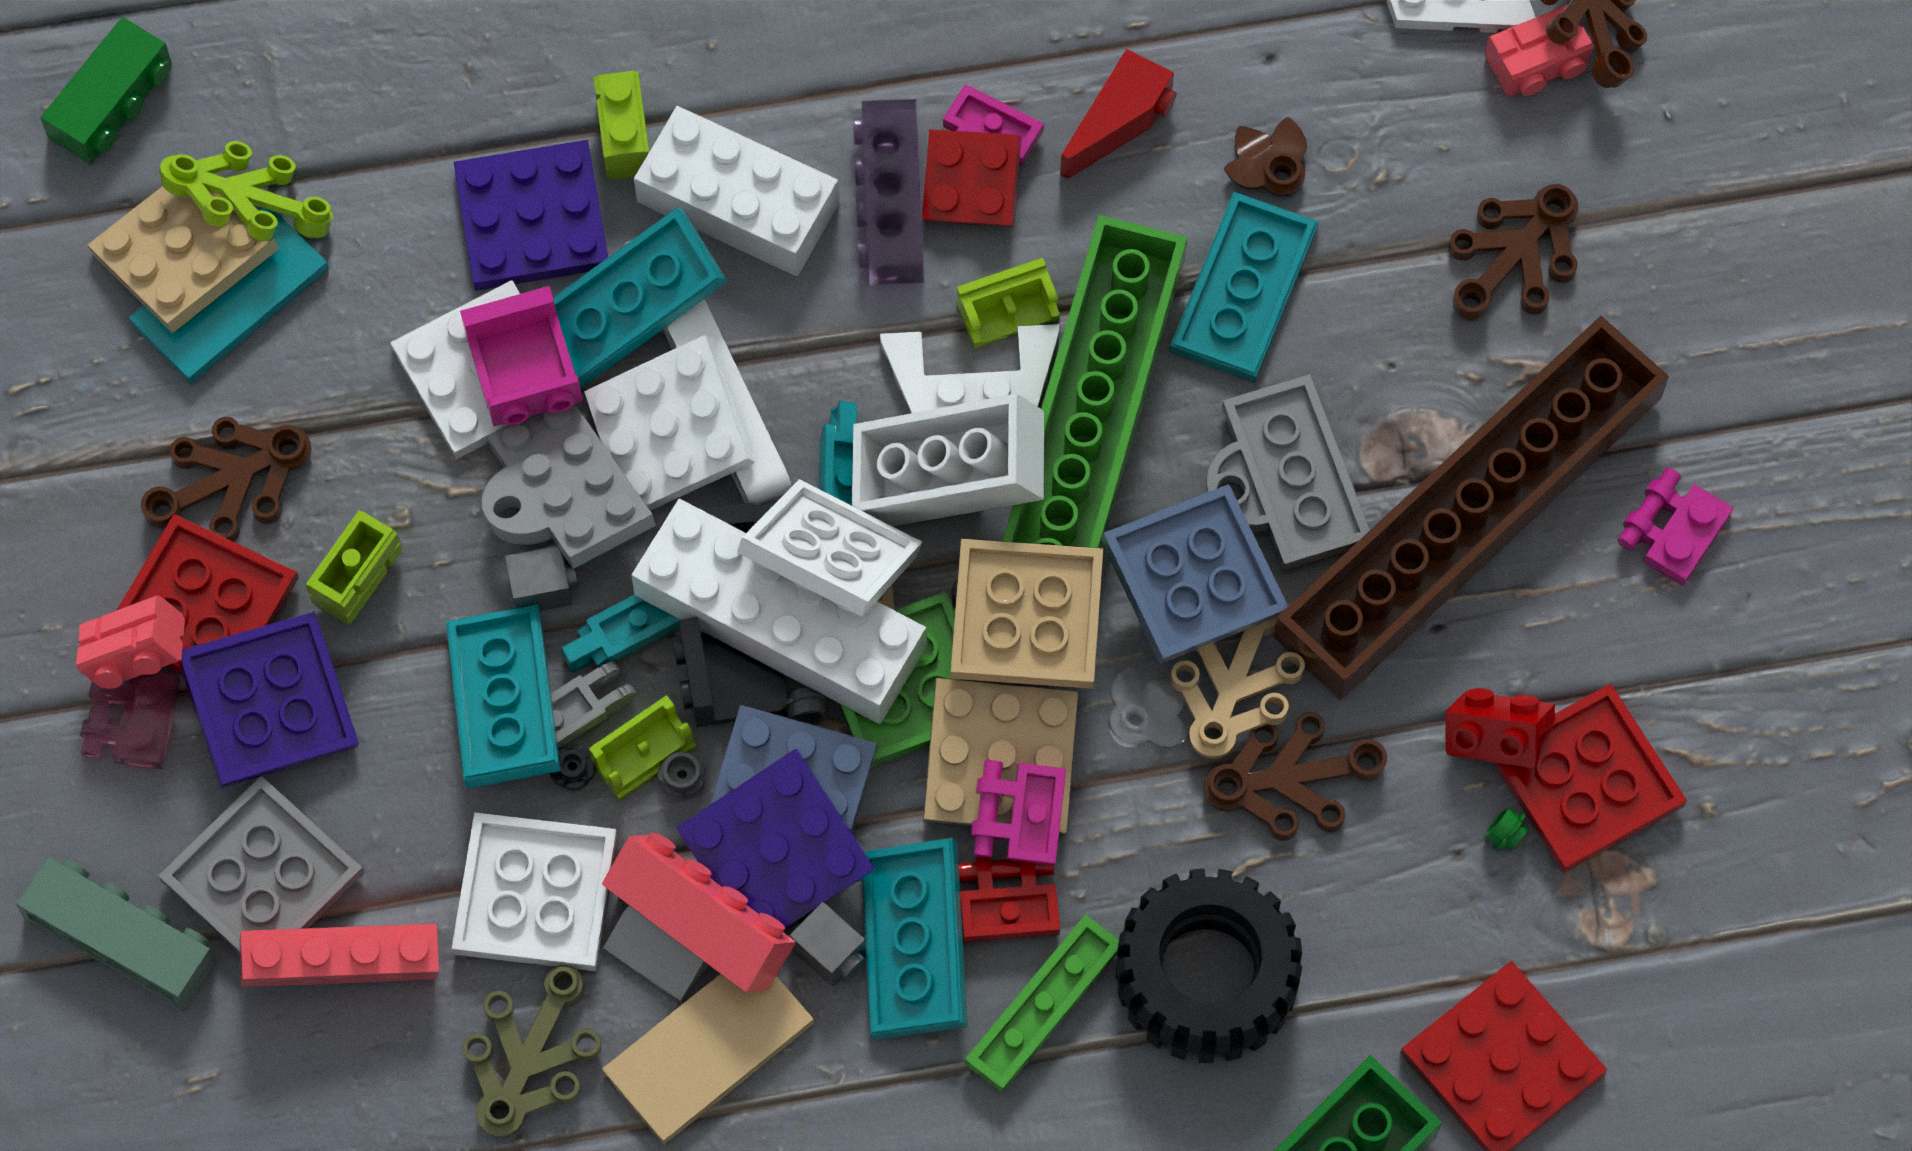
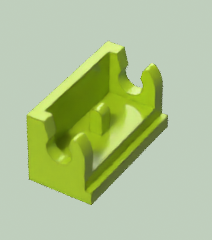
(1005, 300)
(639, 747)

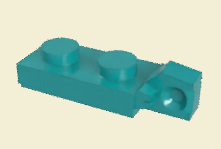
(837, 452)
(618, 633)

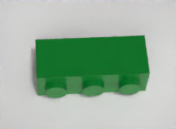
(107, 91)

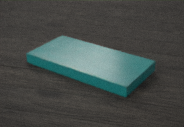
(1244, 287)
(635, 294)
(238, 310)
(502, 696)
(914, 940)

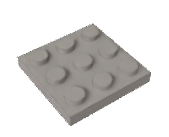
(260, 868)

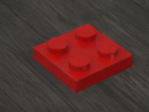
(971, 178)

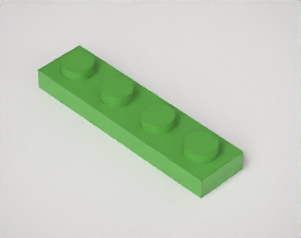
(1043, 1004)

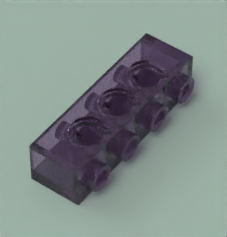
(894, 126)

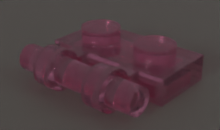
(144, 721)

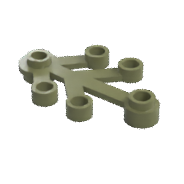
(528, 1058)

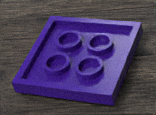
(531, 214)
(267, 699)
(778, 842)

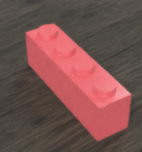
(699, 911)
(338, 955)

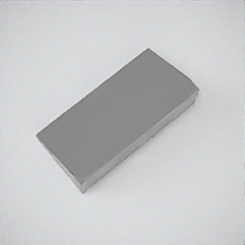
(654, 954)

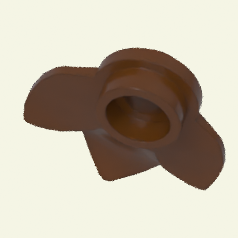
(1265, 155)

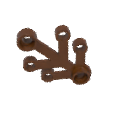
(1613, 64)
(1517, 247)
(232, 473)
(1287, 777)

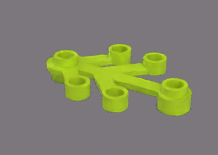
(193, 178)

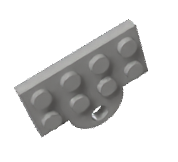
(1289, 473)
(563, 488)

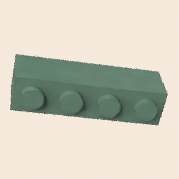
(117, 932)

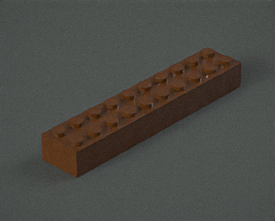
(1470, 507)

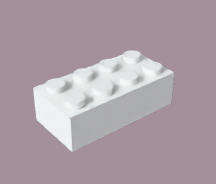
(737, 190)
(949, 460)

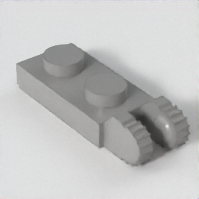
(578, 708)

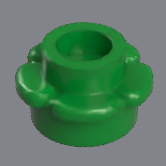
(1506, 830)

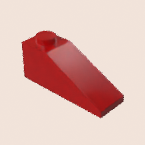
(1122, 111)

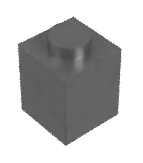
(541, 578)
(829, 945)

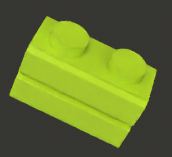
(621, 123)
(354, 567)

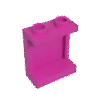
(521, 357)

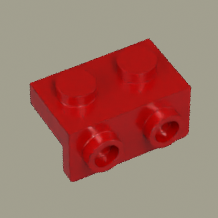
(1497, 727)

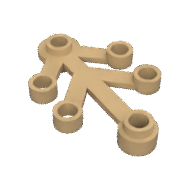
(1233, 687)

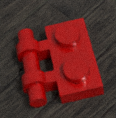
(1008, 911)

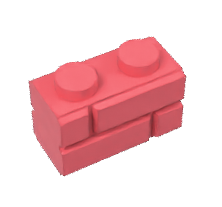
(1528, 58)
(130, 642)

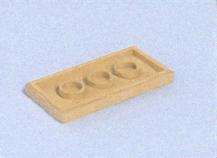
(704, 1052)

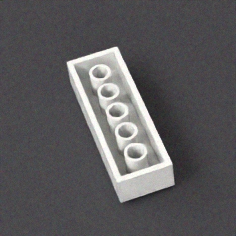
(846, 657)

